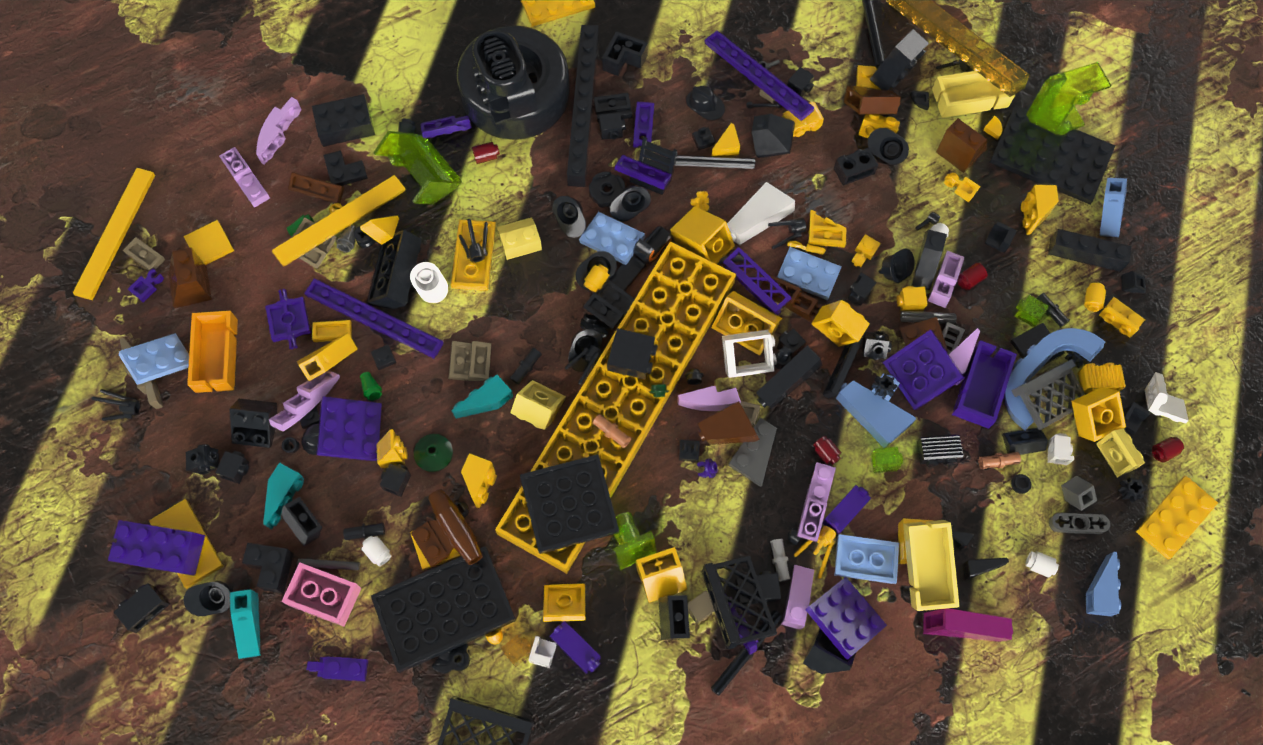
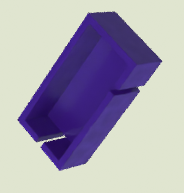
(984, 385)
(156, 547)

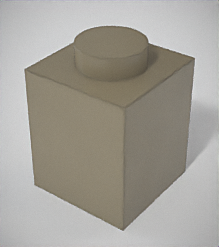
(700, 607)

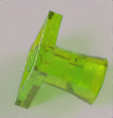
(631, 543)

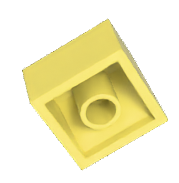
(519, 238)
(537, 404)
(1120, 452)

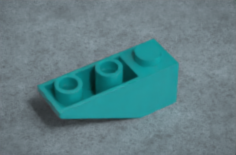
(486, 398)
(280, 490)
(245, 621)

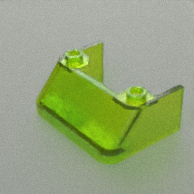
(1056, 101)
(422, 162)

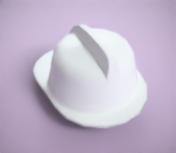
(429, 282)

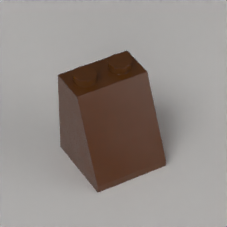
(961, 145)
(188, 278)

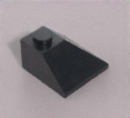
(772, 135)
(825, 657)

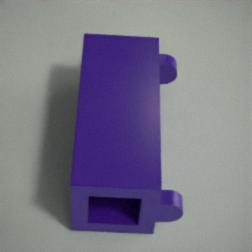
(847, 509)
(576, 647)

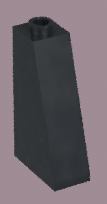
(789, 377)

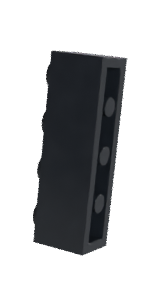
(1089, 250)

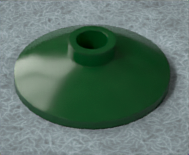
(437, 460)

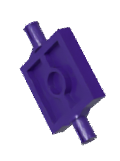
(288, 319)

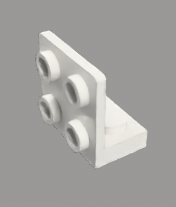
(1163, 404)

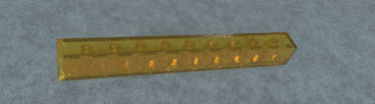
(964, 44)

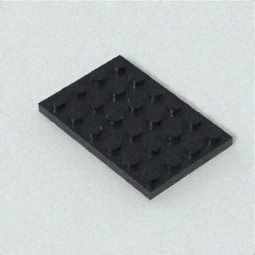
(1068, 160)
(442, 610)

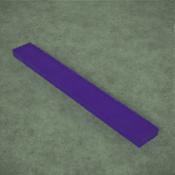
(759, 75)
(374, 318)

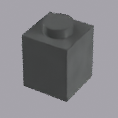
(1079, 493)

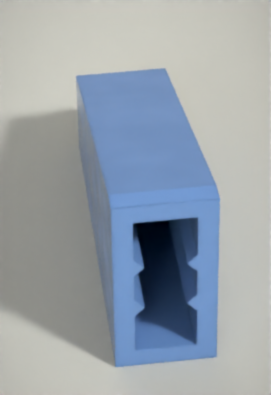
(875, 414)

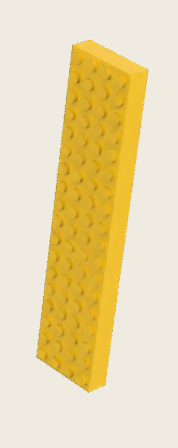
(675, 309)

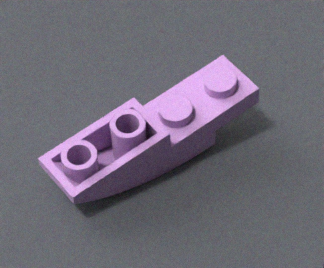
(271, 133)
(244, 177)
(816, 502)

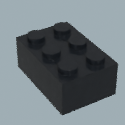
(899, 60)
(343, 120)

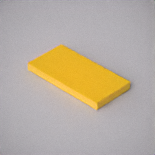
(467, 273)
(183, 518)

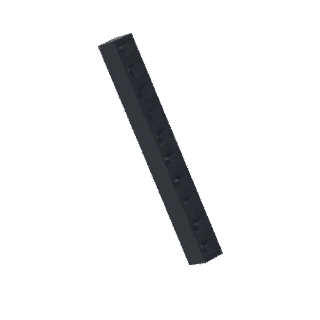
(583, 106)

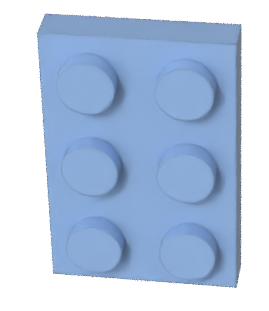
(611, 236)
(809, 273)
(155, 358)
(866, 559)

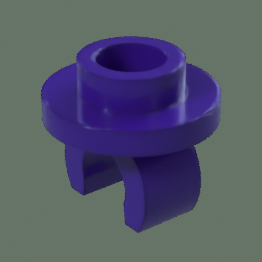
(710, 468)

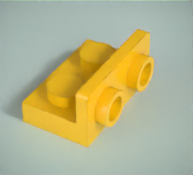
(1122, 317)

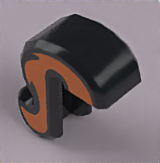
(653, 245)

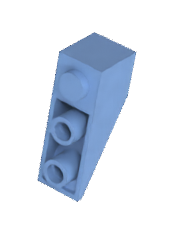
(1113, 207)
(1103, 594)

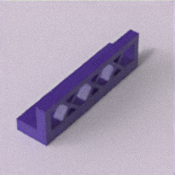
(754, 288)

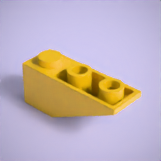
(327, 356)
(391, 450)

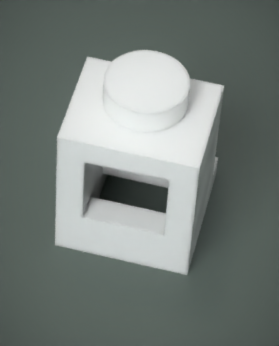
(1060, 449)

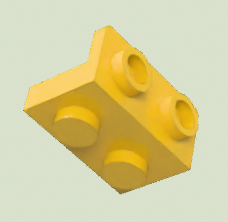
(874, 121)

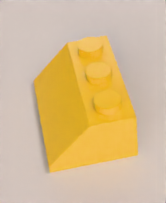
(744, 316)

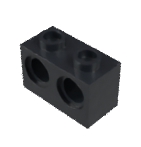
(857, 169)

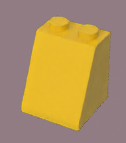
(703, 235)

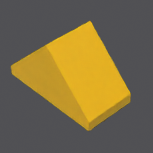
(728, 144)
(381, 228)

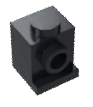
(861, 289)

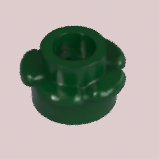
(658, 390)

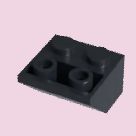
(251, 422)

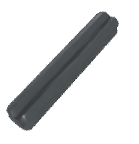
(918, 316)

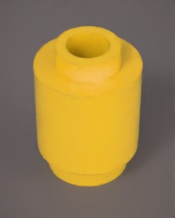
(596, 278)
(1095, 297)

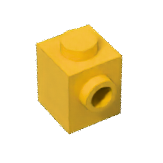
(912, 299)

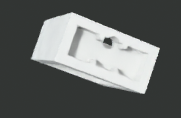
(729, 359)

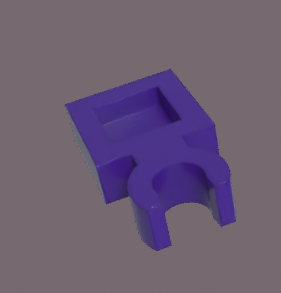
(144, 287)

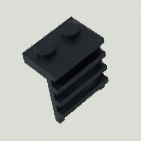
(657, 158)

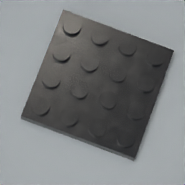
(569, 504)

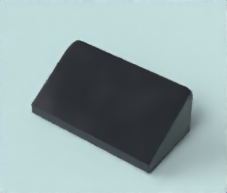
(1025, 441)

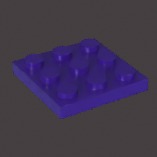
(923, 370)
(349, 428)
(846, 618)

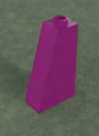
(967, 625)

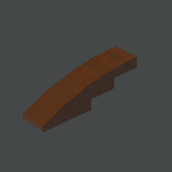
(799, 304)

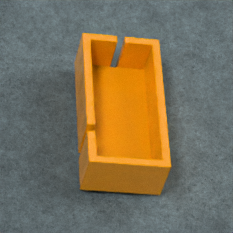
(212, 351)

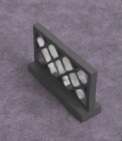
(1035, 386)

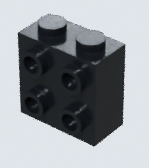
(632, 354)

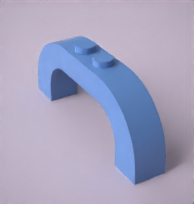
(1038, 355)

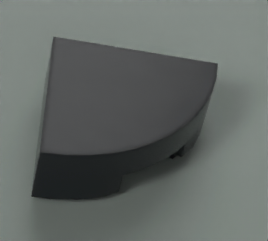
(920, 99)

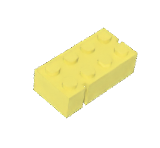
(967, 94)
(931, 565)

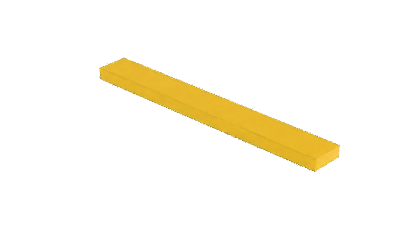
(338, 221)
(114, 234)

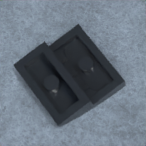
(609, 304)

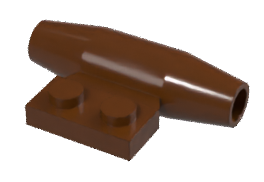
(447, 532)

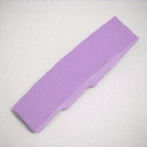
(308, 397)

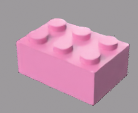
(321, 594)

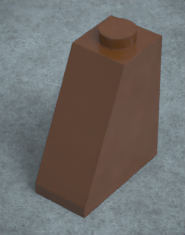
(871, 100)
(728, 427)

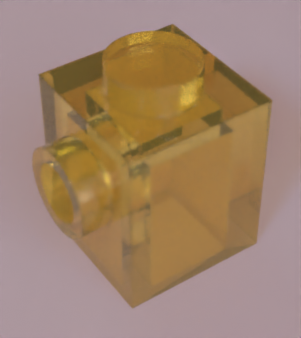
(517, 650)

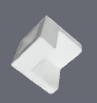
(542, 652)

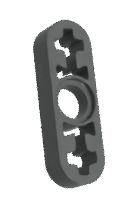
(1086, 518)

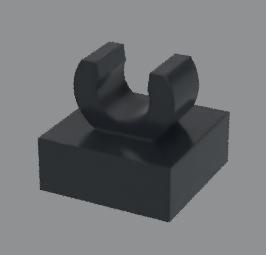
(703, 138)
(689, 450)

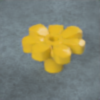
(701, 200)

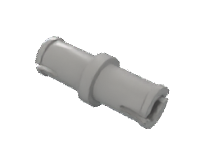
(780, 559)

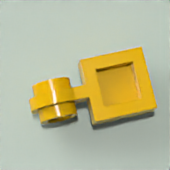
(965, 189)
(865, 249)

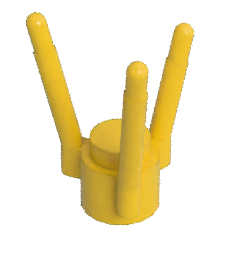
(825, 538)

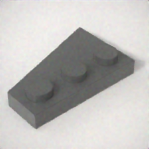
(753, 457)

